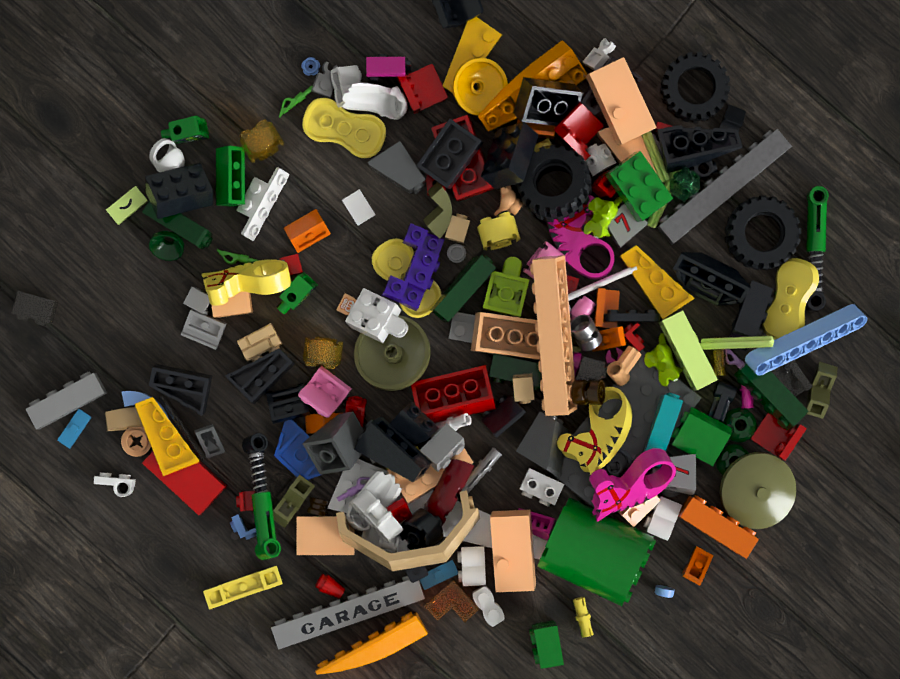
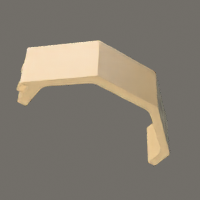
(415, 557)

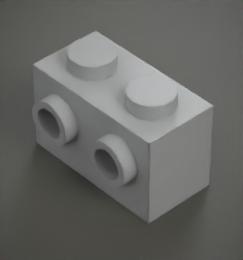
(443, 447)

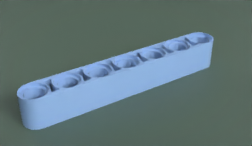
(806, 339)

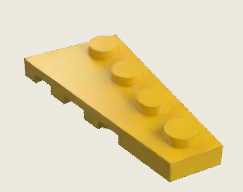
(476, 42)

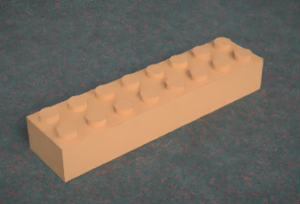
(554, 334)

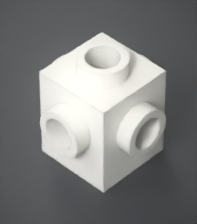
(600, 159)

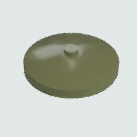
(396, 361)
(758, 490)

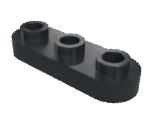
(631, 316)

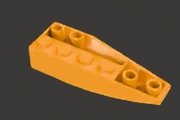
(556, 65)
(378, 645)

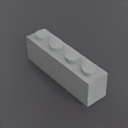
(66, 400)

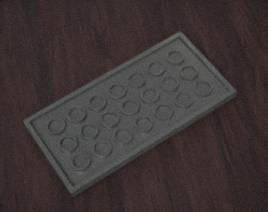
(643, 393)

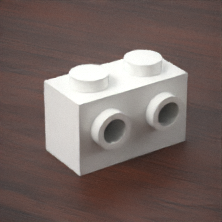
(541, 486)

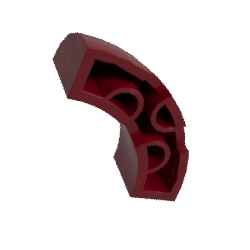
(451, 483)

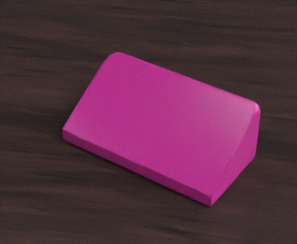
(385, 66)

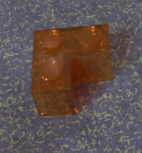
(452, 597)

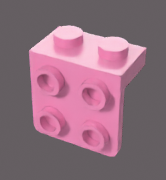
(324, 392)

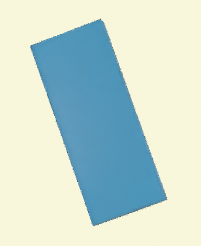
(74, 428)
(439, 574)

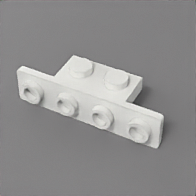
(259, 201)

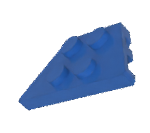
(293, 453)

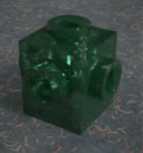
(684, 184)

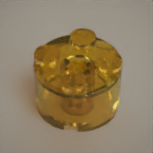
(261, 141)
(322, 351)

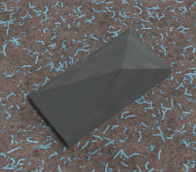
(210, 441)

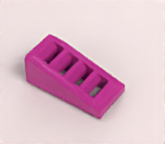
(544, 521)

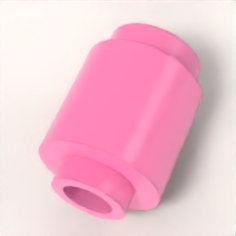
(582, 307)

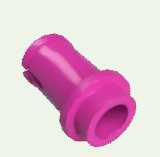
(747, 399)

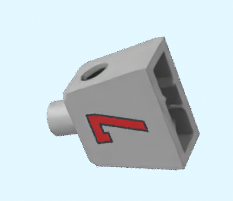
(624, 226)
(685, 476)

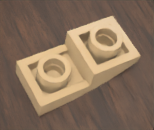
(122, 419)

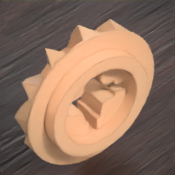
(127, 440)

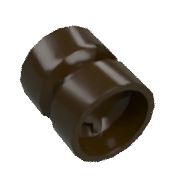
(585, 392)

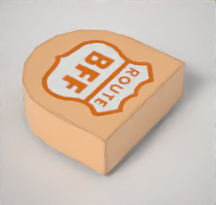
(346, 304)

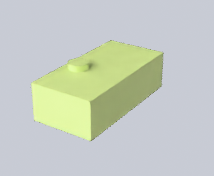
(688, 351)

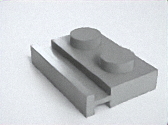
(462, 327)
(203, 329)

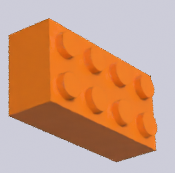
(718, 527)

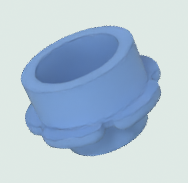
(310, 71)

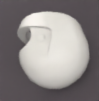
(173, 158)

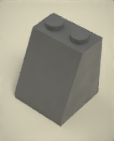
(399, 169)
(541, 443)
(334, 444)

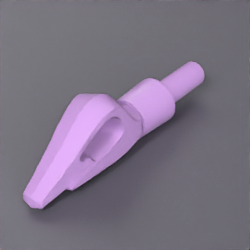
(736, 361)
(354, 490)

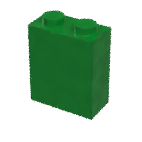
(701, 435)

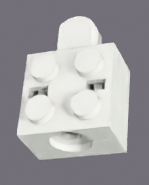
(377, 316)

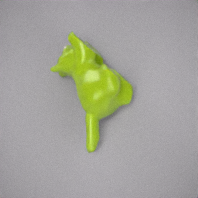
(603, 214)
(662, 359)

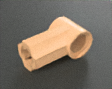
(620, 369)

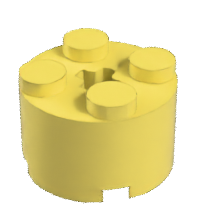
(498, 231)

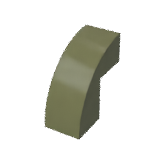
(440, 217)
(819, 395)
(292, 501)

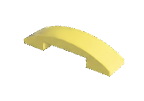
(242, 587)

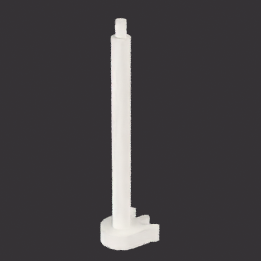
(600, 283)

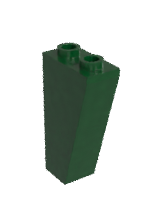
(183, 227)
(463, 287)

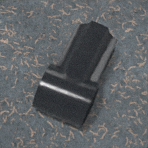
(723, 396)

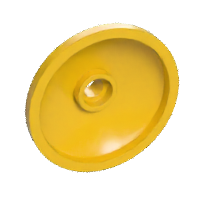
(486, 75)

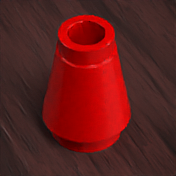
(329, 586)

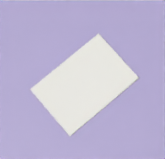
(358, 207)

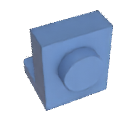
(238, 526)

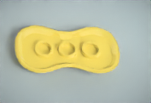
(358, 133)
(394, 259)
(794, 286)

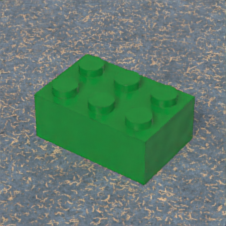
(638, 186)
(547, 643)

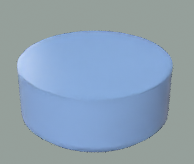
(664, 591)

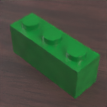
(230, 176)

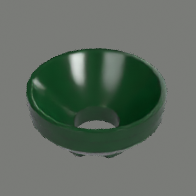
(166, 250)
(736, 414)
(728, 451)

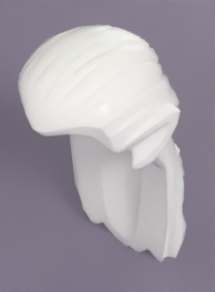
(376, 99)
(382, 488)

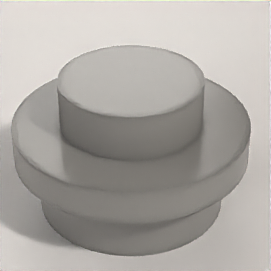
(456, 253)

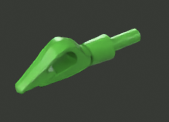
(294, 101)
(236, 257)

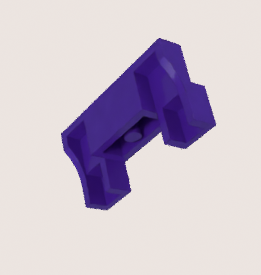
(422, 265)

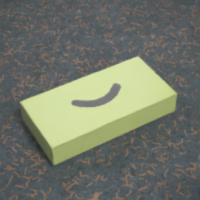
(127, 205)

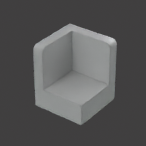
(197, 300)

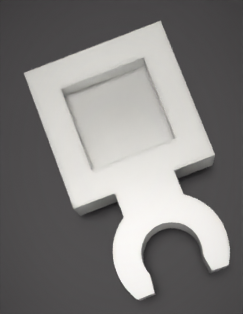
(598, 57)

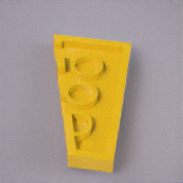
(656, 284)
(167, 444)

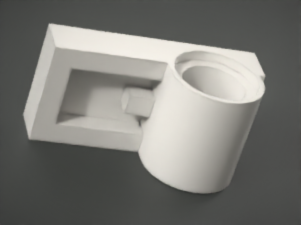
(106, 479)

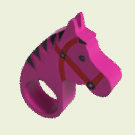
(572, 240)
(634, 487)

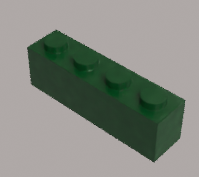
(505, 367)
(773, 396)

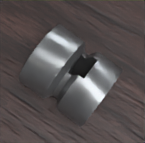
(585, 333)

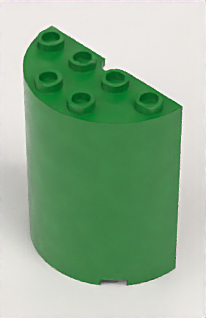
(596, 554)

